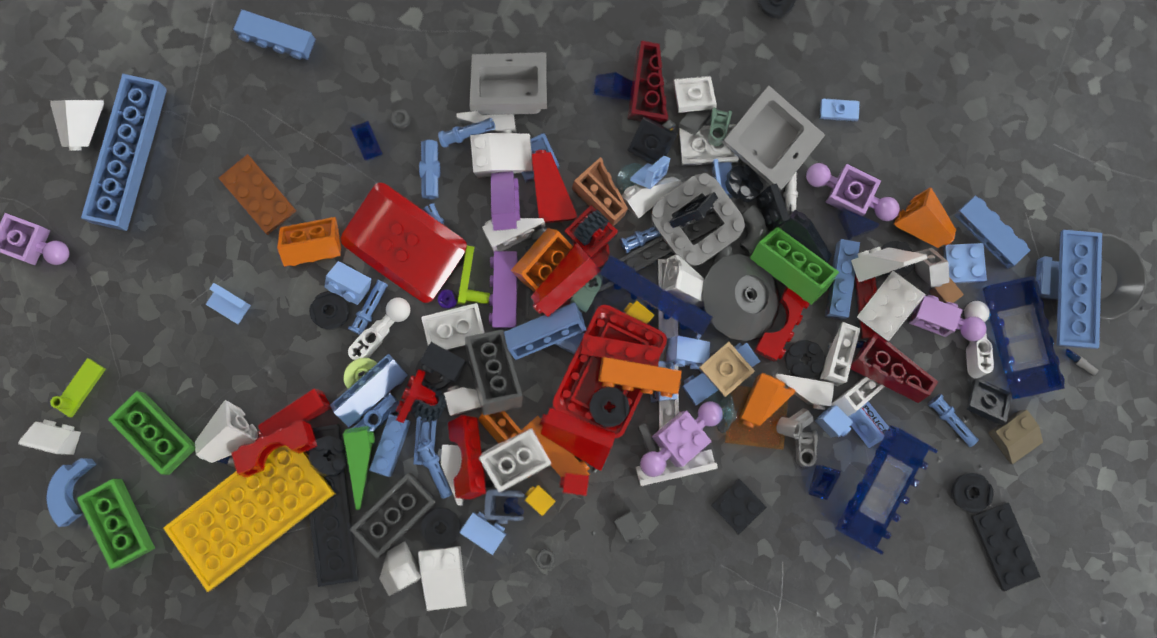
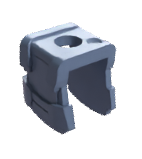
(490, 506)

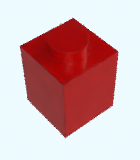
(574, 483)

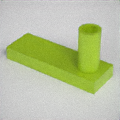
(464, 293)
(78, 388)

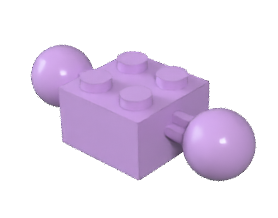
(853, 191)
(27, 241)
(945, 319)
(681, 439)

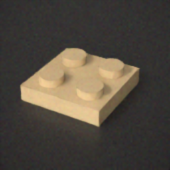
(726, 369)

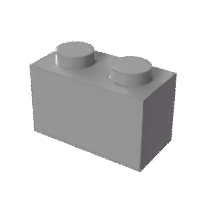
(933, 269)

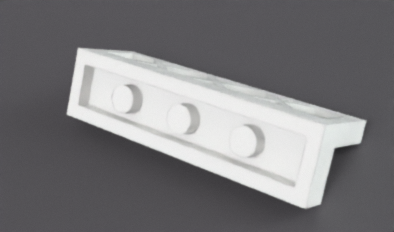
(701, 462)

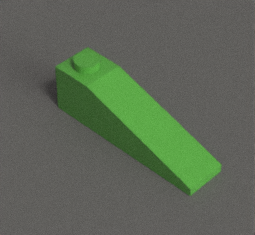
(358, 449)

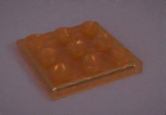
(760, 436)

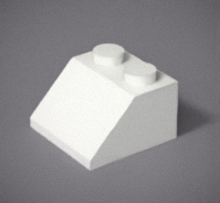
(51, 438)

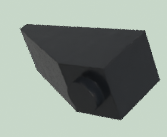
(804, 232)

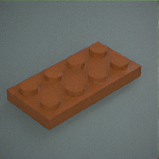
(257, 194)

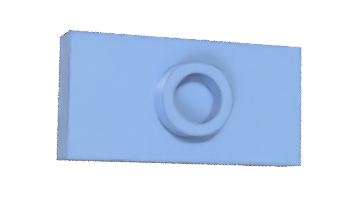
(839, 110)

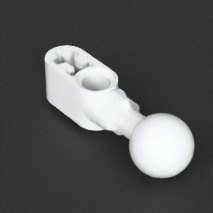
(396, 311)
(980, 352)

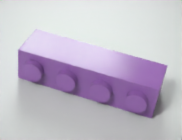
(504, 201)
(504, 290)

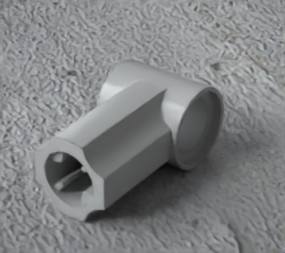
(794, 425)

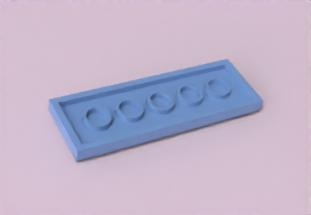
(1079, 289)

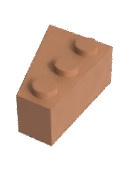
(598, 190)

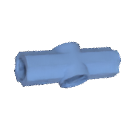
(429, 169)
(382, 410)

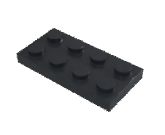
(1005, 546)

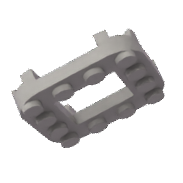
(675, 237)

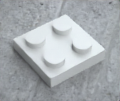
(694, 94)

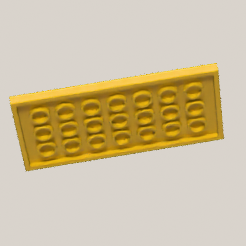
(247, 515)

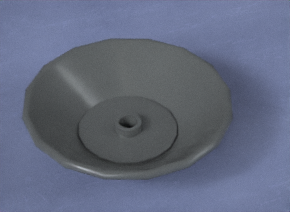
(1121, 277)
(728, 302)

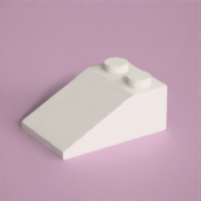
(501, 153)
(504, 239)
(883, 261)
(514, 459)
(442, 578)

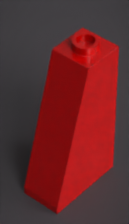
(551, 193)
(564, 281)
(304, 409)
(578, 437)

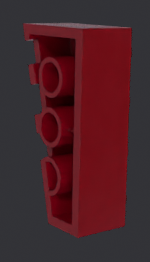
(648, 85)
(893, 369)

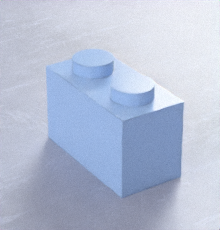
(347, 283)
(687, 351)
(834, 422)
(483, 532)

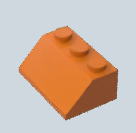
(309, 242)
(541, 258)

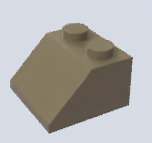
(1017, 436)

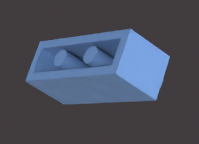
(390, 446)

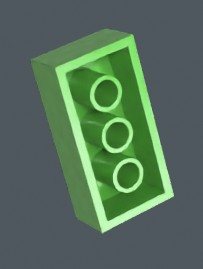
(794, 265)
(152, 433)
(116, 523)

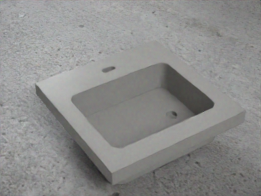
(508, 83)
(771, 136)

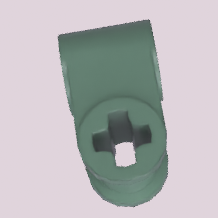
(718, 123)
(585, 296)

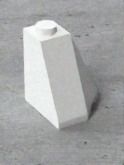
(76, 121)
(683, 281)
(224, 433)
(399, 569)

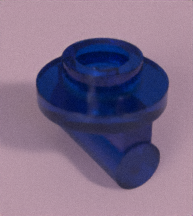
(511, 505)

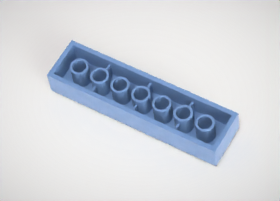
(124, 152)

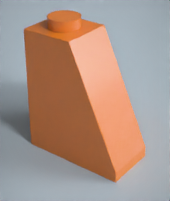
(927, 220)
(764, 399)

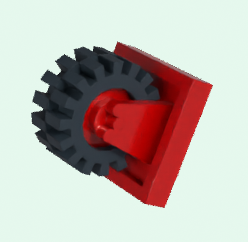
(591, 231)
(421, 400)

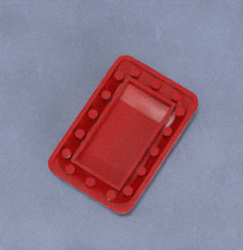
(403, 242)
(583, 372)

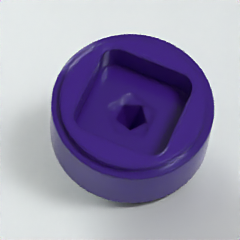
(447, 298)

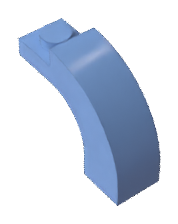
(60, 491)

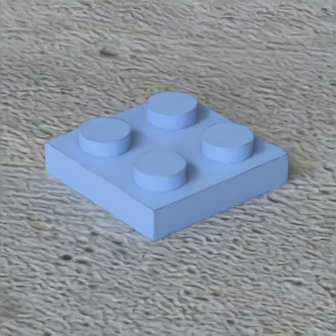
(966, 262)

